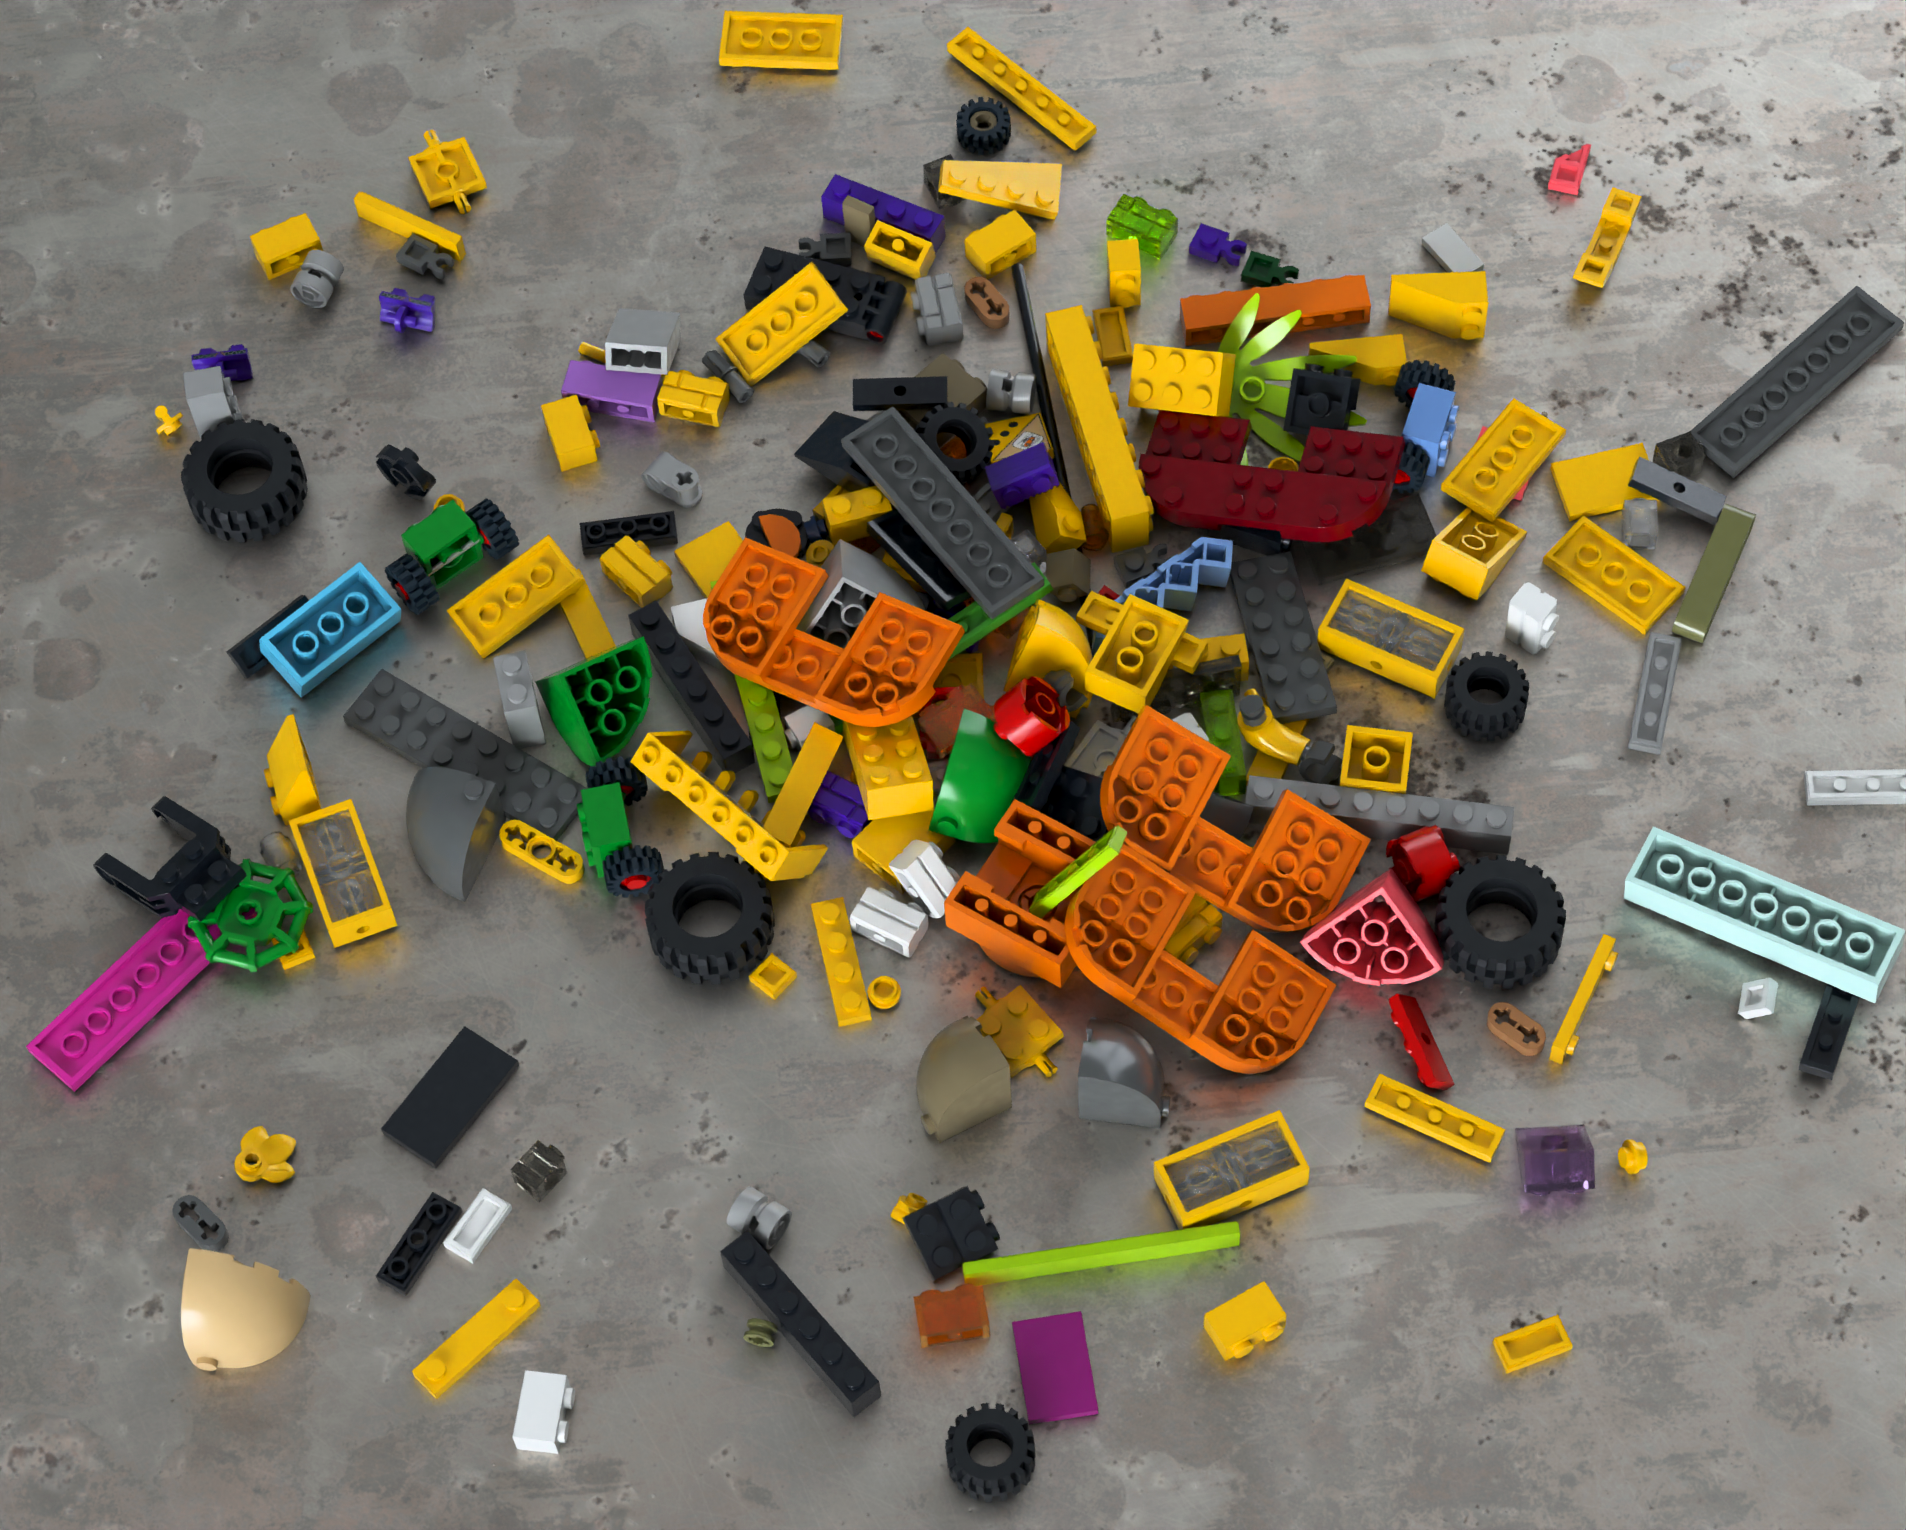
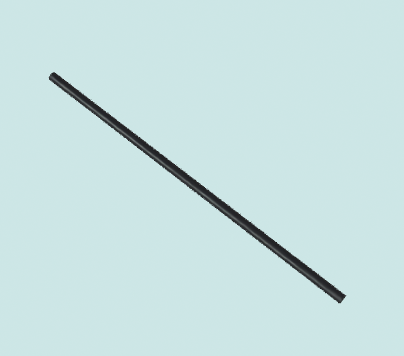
(1042, 387)

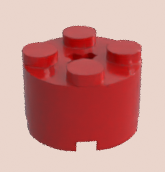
(1030, 715)
(1422, 861)

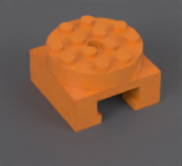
(998, 899)

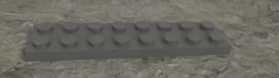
(1796, 380)
(942, 512)
(441, 737)

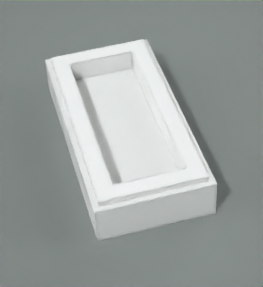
(1451, 251)
(477, 1225)

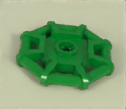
(262, 928)

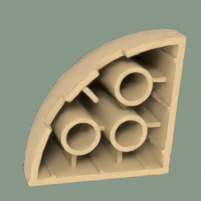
(237, 1311)

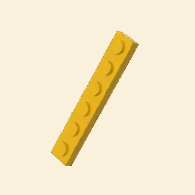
(1021, 88)

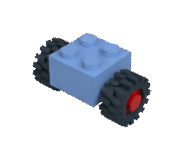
(1428, 424)

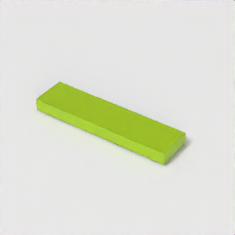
(1078, 872)

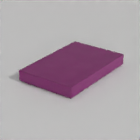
(1055, 1368)

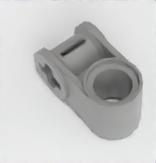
(673, 480)

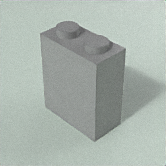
(642, 341)
(519, 699)

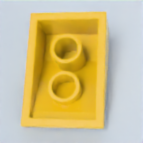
(1442, 302)
(1472, 552)
(1135, 654)
(291, 774)

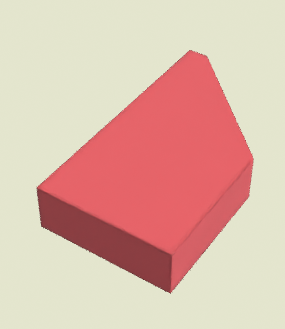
(1569, 171)

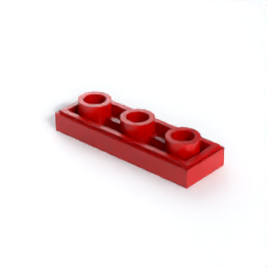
(1420, 1042)

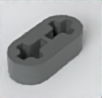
(195, 1228)

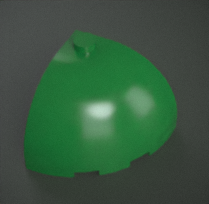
(600, 700)
(977, 781)

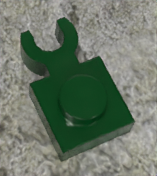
(1265, 270)

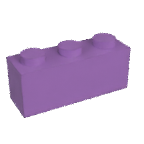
(613, 392)

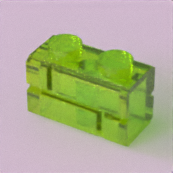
(1138, 220)

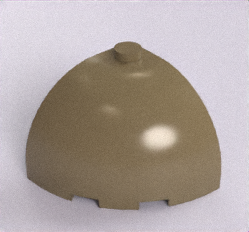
(961, 1080)

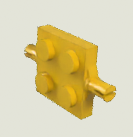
(447, 172)
(1019, 1029)

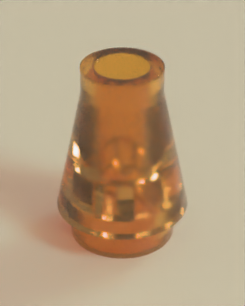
(1094, 527)

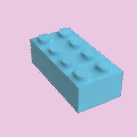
(330, 629)

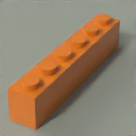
(1321, 301)

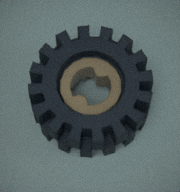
(988, 138)

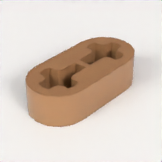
(982, 306)
(1517, 1026)

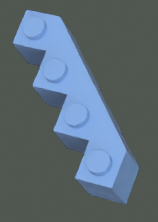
(1177, 579)

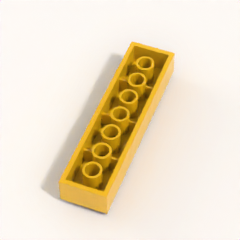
(1098, 429)

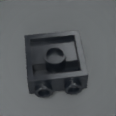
(1320, 399)
(951, 1232)

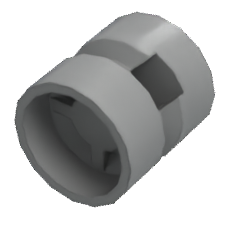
(317, 278)
(1021, 387)
(762, 1219)

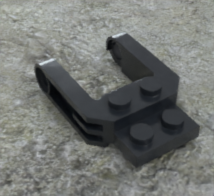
(191, 880)

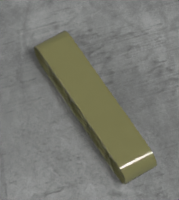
(1713, 573)

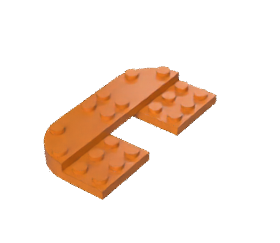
(870, 683)
(1158, 798)
(1244, 1024)

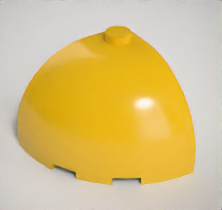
(1047, 643)

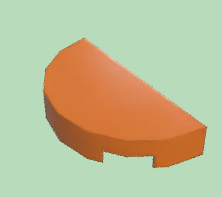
(781, 534)

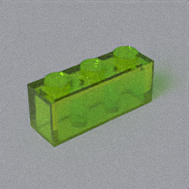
(1221, 727)

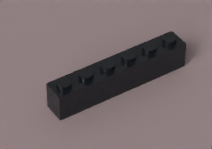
(692, 689)
(801, 1324)

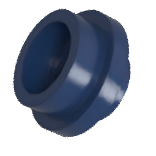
(816, 529)

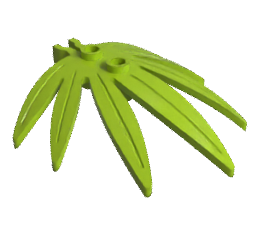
(1249, 384)

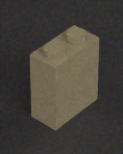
(961, 389)

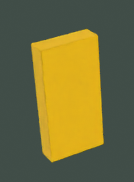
(1113, 335)
(1532, 1344)

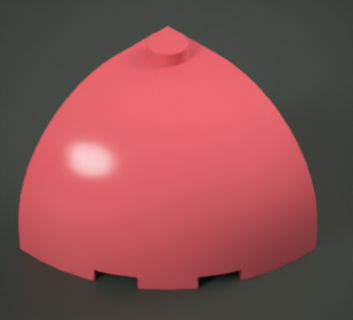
(1377, 936)

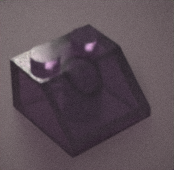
(1555, 1159)

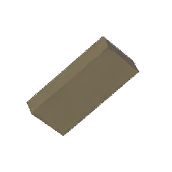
(858, 219)

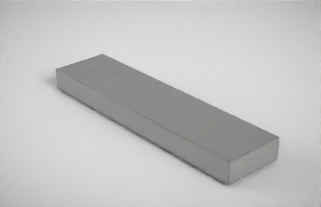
(1655, 693)

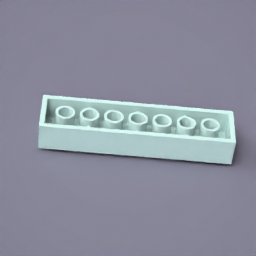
(1764, 914)

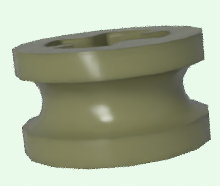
(760, 1332)

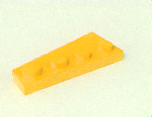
(1010, 185)

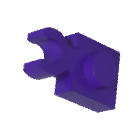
(1214, 243)

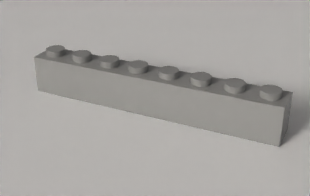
(1392, 814)

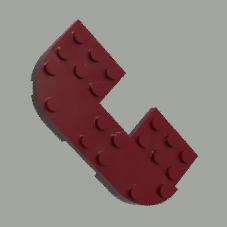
(1199, 482)

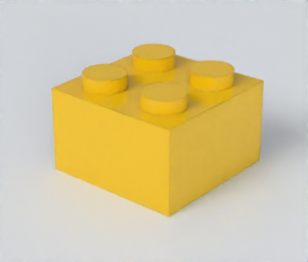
(1376, 759)

